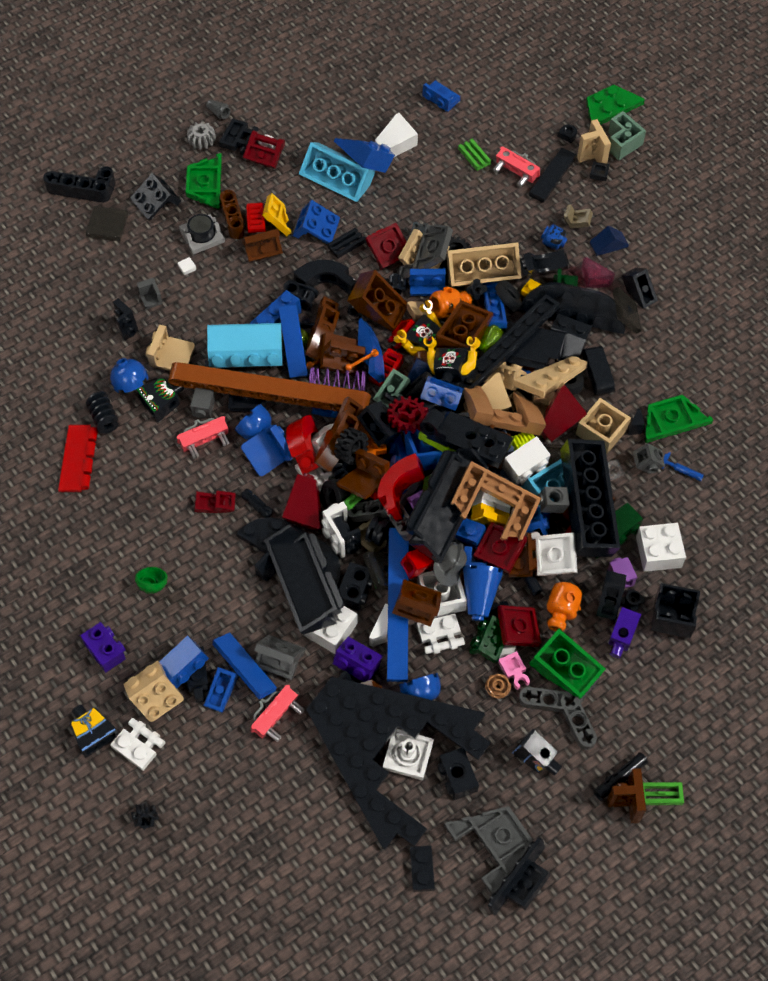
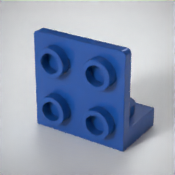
(316, 221)

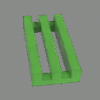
(476, 152)
(664, 785)

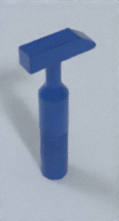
(683, 469)

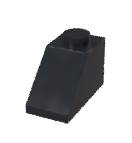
(640, 286)

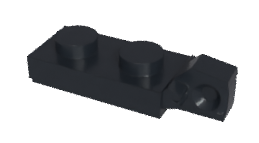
(198, 682)

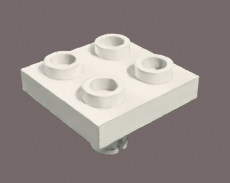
(408, 755)

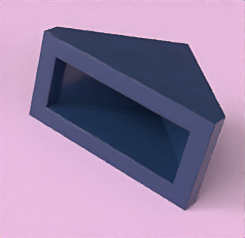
(608, 241)

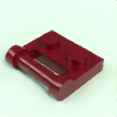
(261, 154)

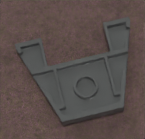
(431, 248)
(502, 837)

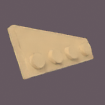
(548, 379)

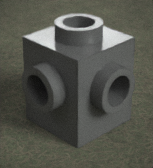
(649, 458)

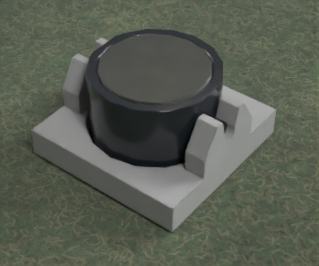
(200, 233)

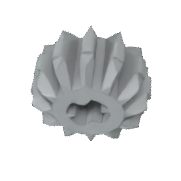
(201, 135)

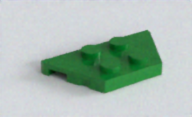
(611, 102)
(204, 181)
(673, 417)

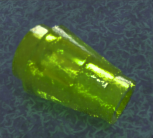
(490, 337)

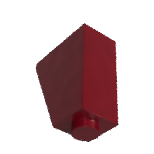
(561, 413)
(304, 503)

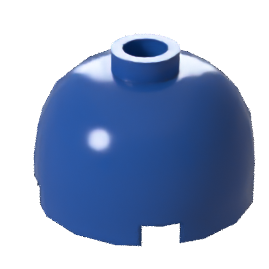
(128, 375)
(254, 422)
(424, 687)

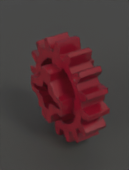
(408, 414)

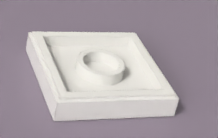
(556, 554)

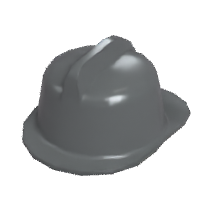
(449, 570)

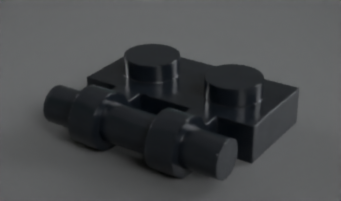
(234, 133)

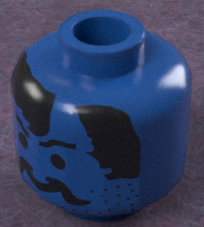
(554, 237)

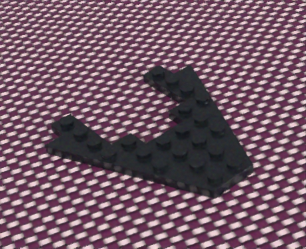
(359, 722)

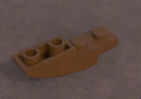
(325, 322)
(346, 418)

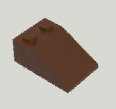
(377, 300)
(463, 322)

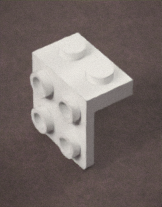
(330, 530)

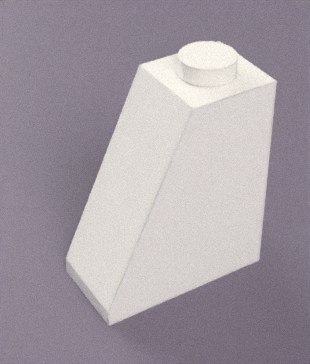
(398, 135)

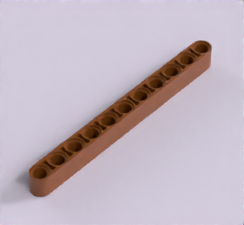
(264, 387)

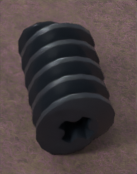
(102, 412)

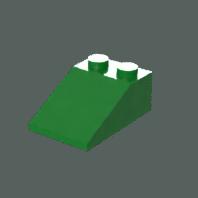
(567, 664)

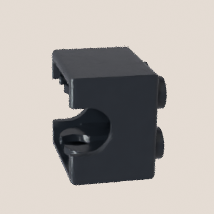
(675, 610)

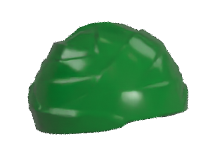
(151, 580)

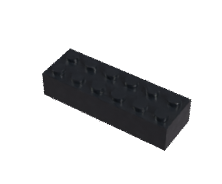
(590, 498)

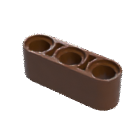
(232, 214)

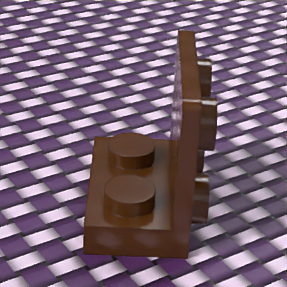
(366, 476)

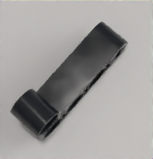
(81, 187)

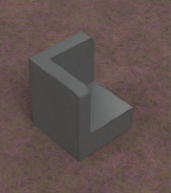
(149, 293)

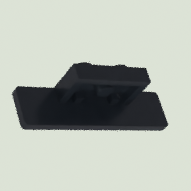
(523, 882)

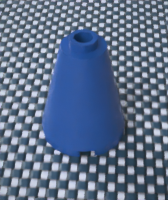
(480, 589)

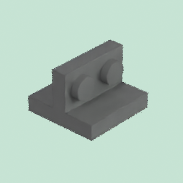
(278, 656)

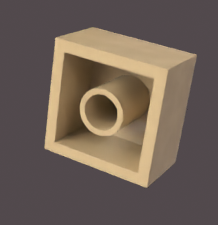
(603, 423)

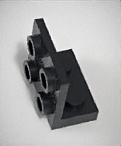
(153, 195)

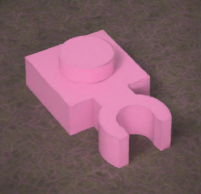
(514, 667)

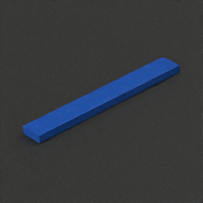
(397, 626)

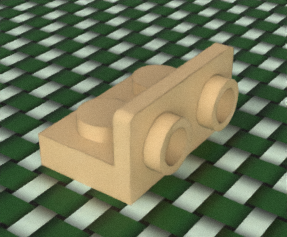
(508, 374)

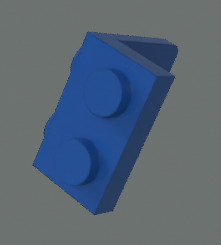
(267, 449)

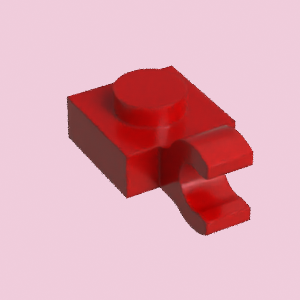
(404, 325)

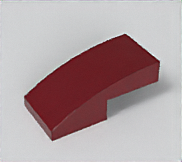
(214, 503)

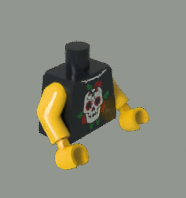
(426, 326)
(452, 363)

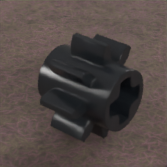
(397, 282)
(144, 815)

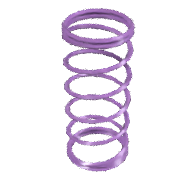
(312, 378)

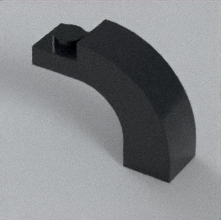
(544, 264)
(325, 272)

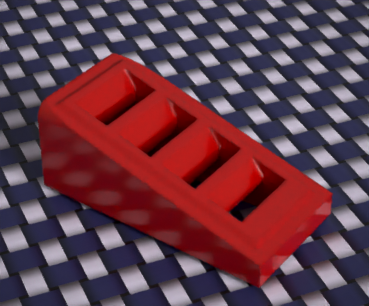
(255, 217)
(392, 358)

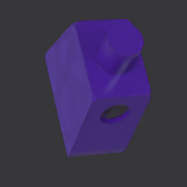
(625, 627)

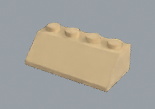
(483, 263)

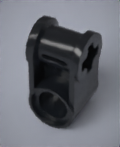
(302, 292)

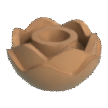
(500, 680)

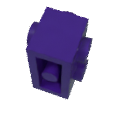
(103, 647)
(355, 660)

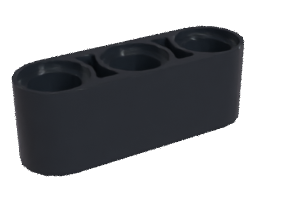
(598, 370)

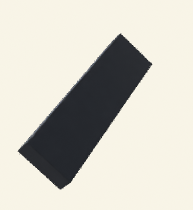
(552, 175)

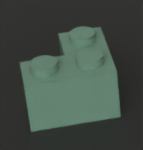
(625, 135)
(395, 385)

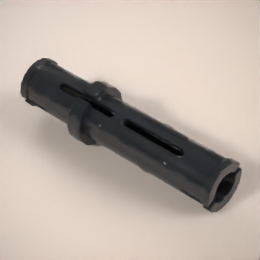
(619, 776)

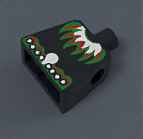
(159, 397)

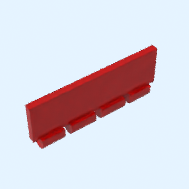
(78, 458)

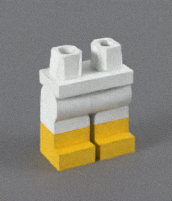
(490, 510)

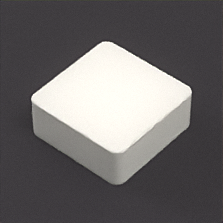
(186, 266)

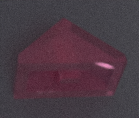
(596, 275)

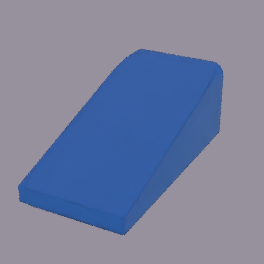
(220, 689)

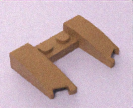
(526, 420)
(522, 501)

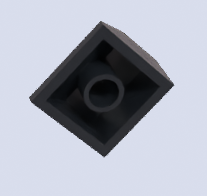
(576, 335)

